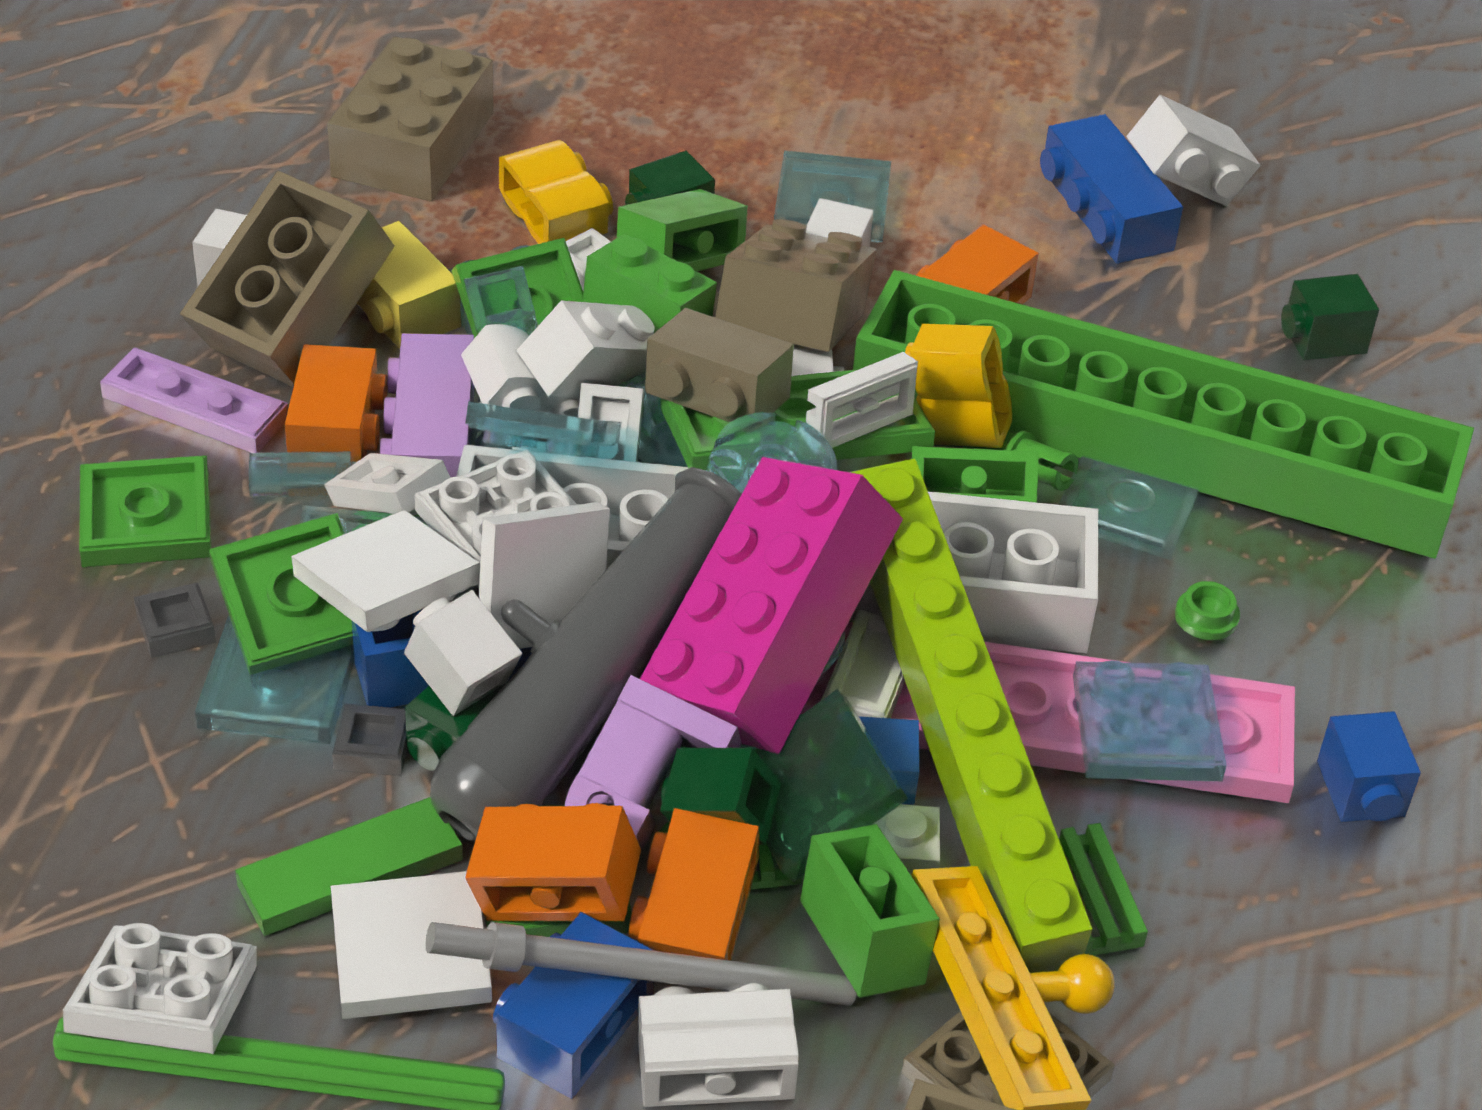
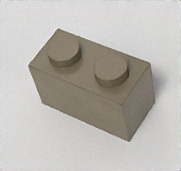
(718, 366)

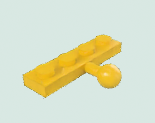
(1004, 1000)

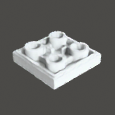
(500, 488)
(542, 560)
(386, 570)
(384, 946)
(161, 988)

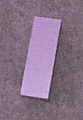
(195, 400)

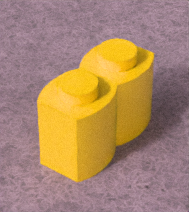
(554, 192)
(962, 384)

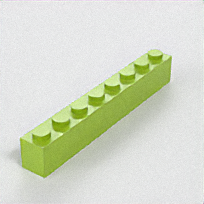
(973, 729)

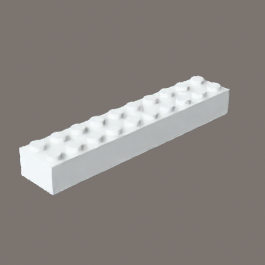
(1020, 562)

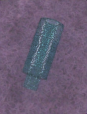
(295, 472)

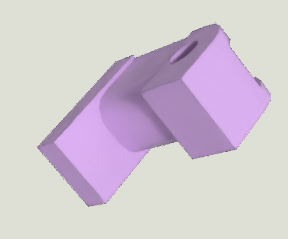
(639, 749)

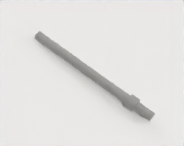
(509, 948)

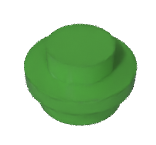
(1208, 611)

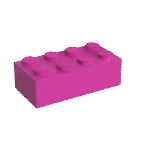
(774, 597)

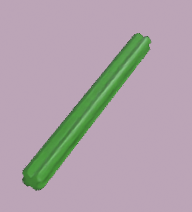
(301, 1069)

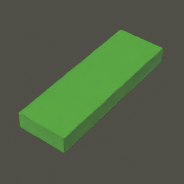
(387, 847)

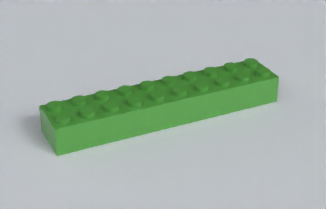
(1200, 417)

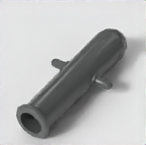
(580, 665)

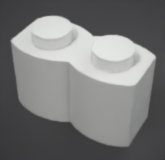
(503, 375)

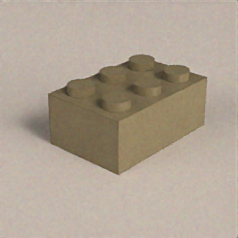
(411, 118)
(287, 277)
(797, 284)

